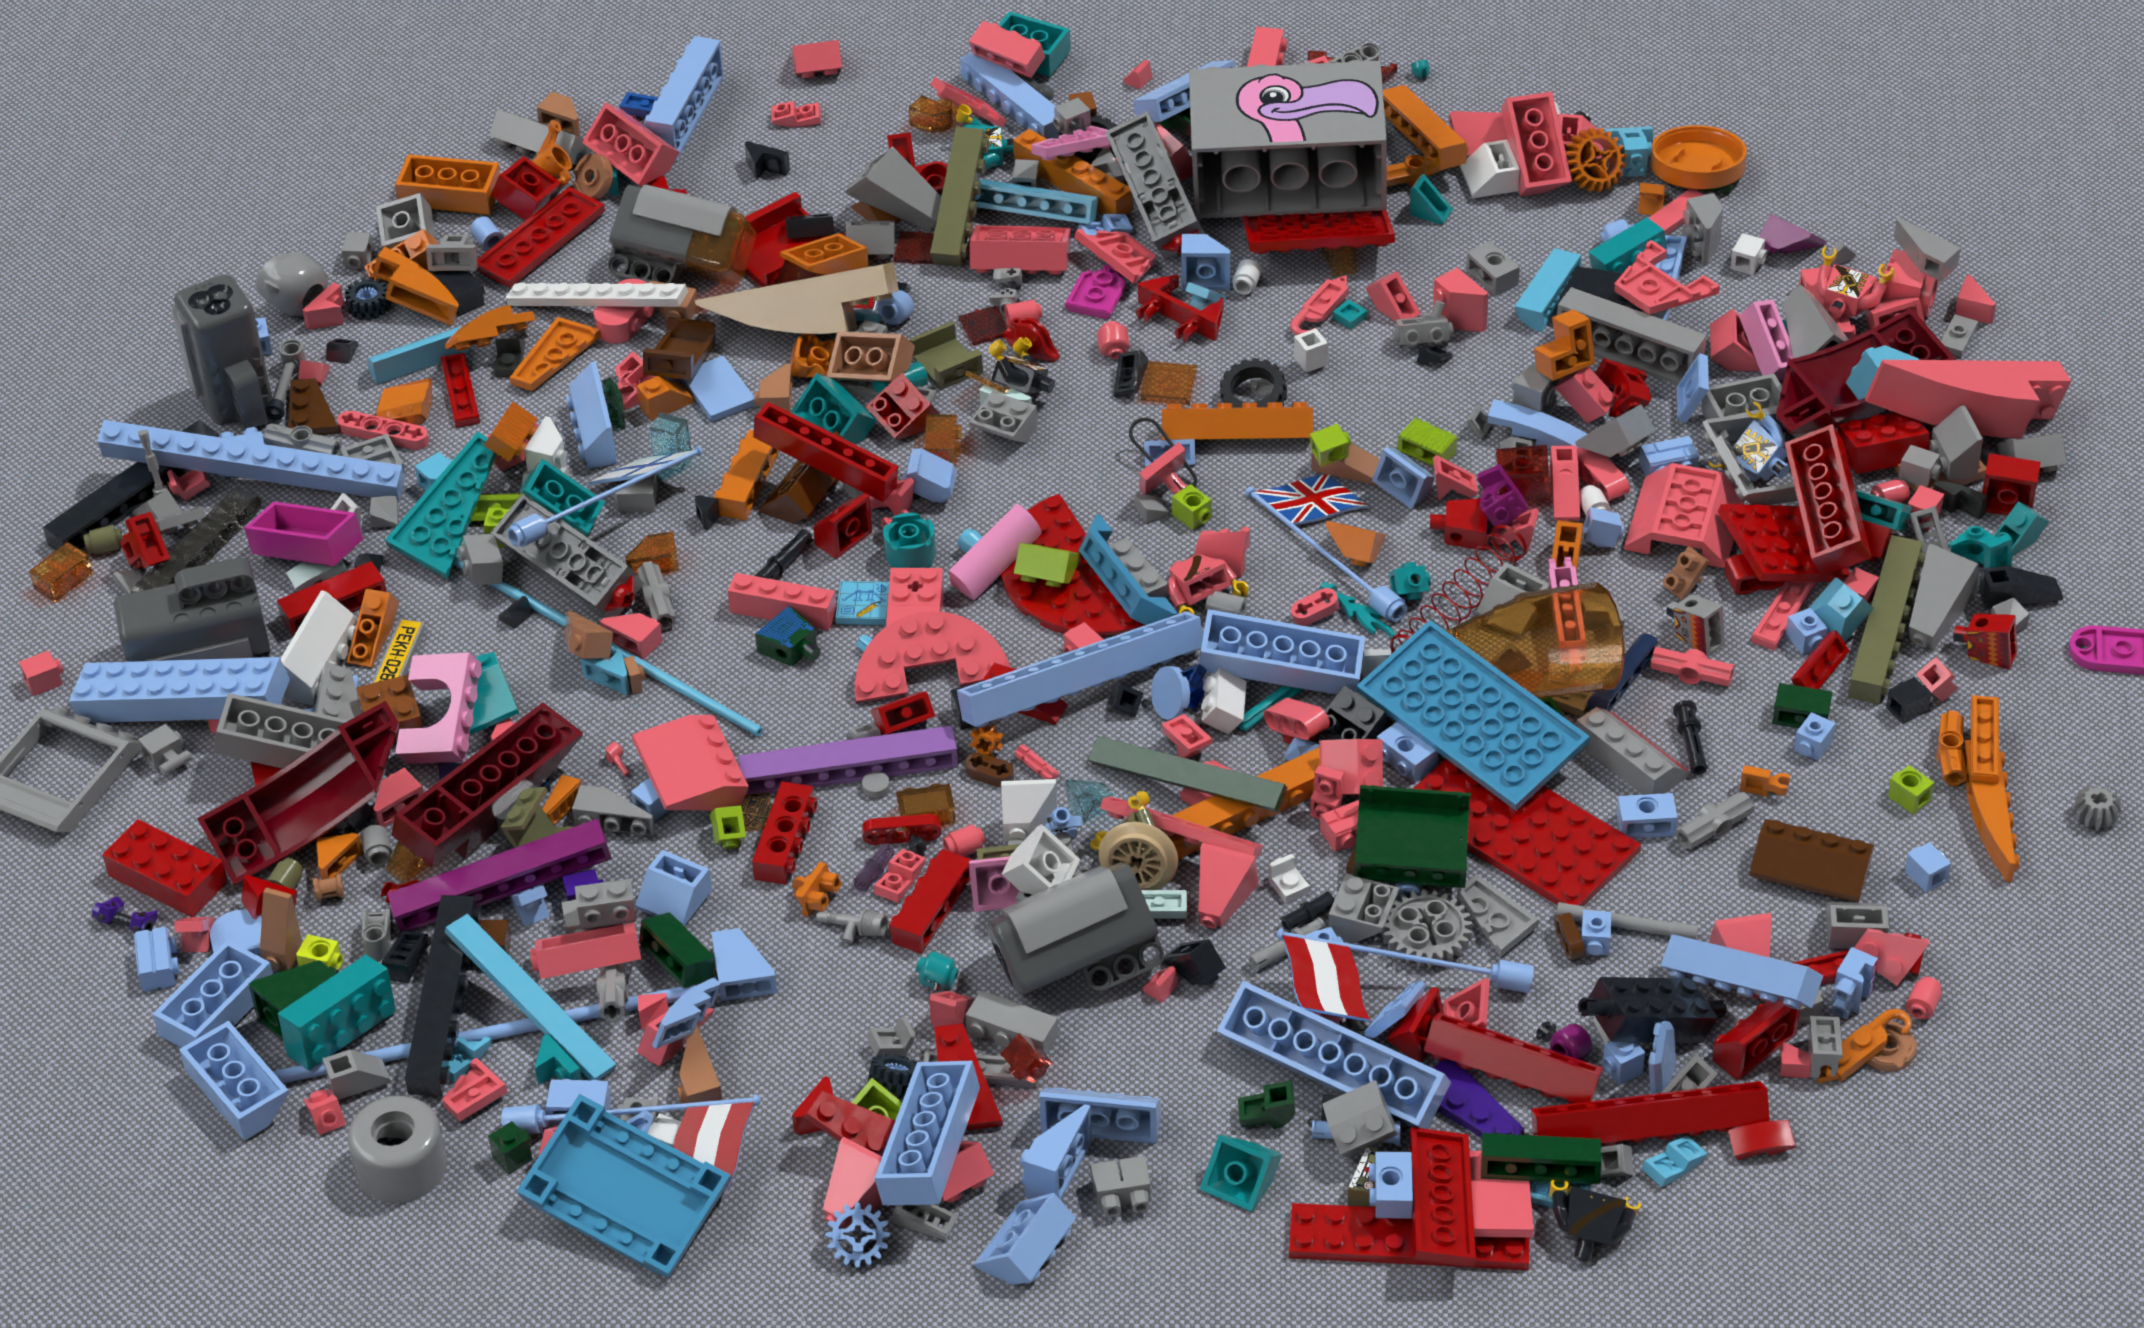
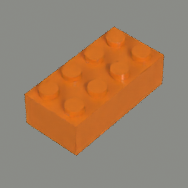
(449, 183)

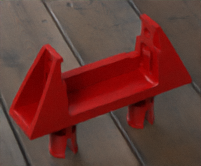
(1157, 297)

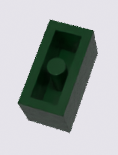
(1796, 703)

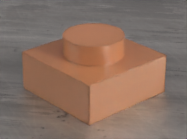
(635, 674)

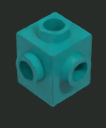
(1410, 581)

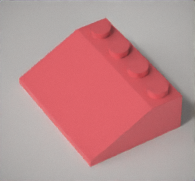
(1020, 247)
(691, 764)

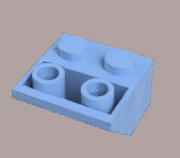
(674, 887)

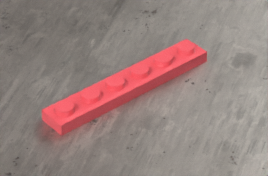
(1191, 831)

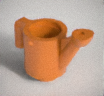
(553, 157)

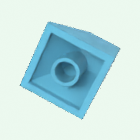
(1841, 608)

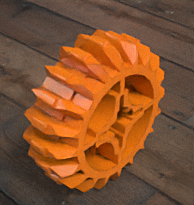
(1598, 168)

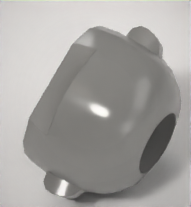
(291, 282)

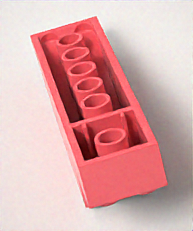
(1996, 393)

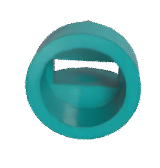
(1420, 69)

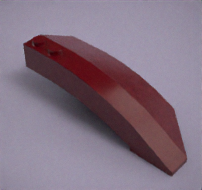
(1816, 386)
(303, 797)

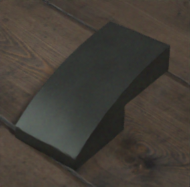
(1962, 497)

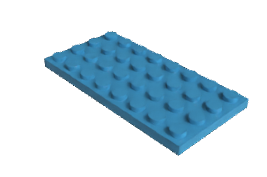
(1473, 714)

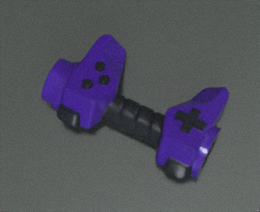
(111, 912)

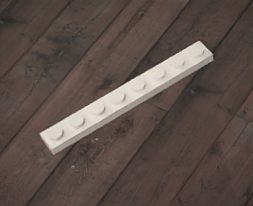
(597, 294)

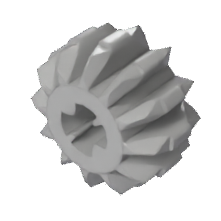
(2097, 807)

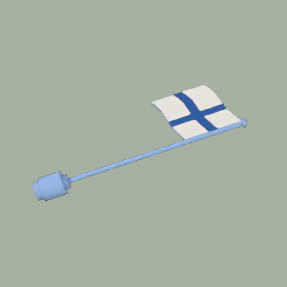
(535, 527)

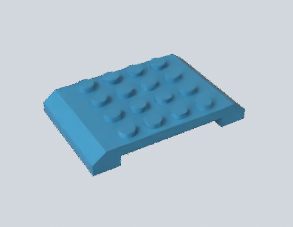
(623, 1187)

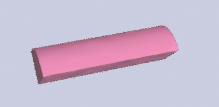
(994, 552)

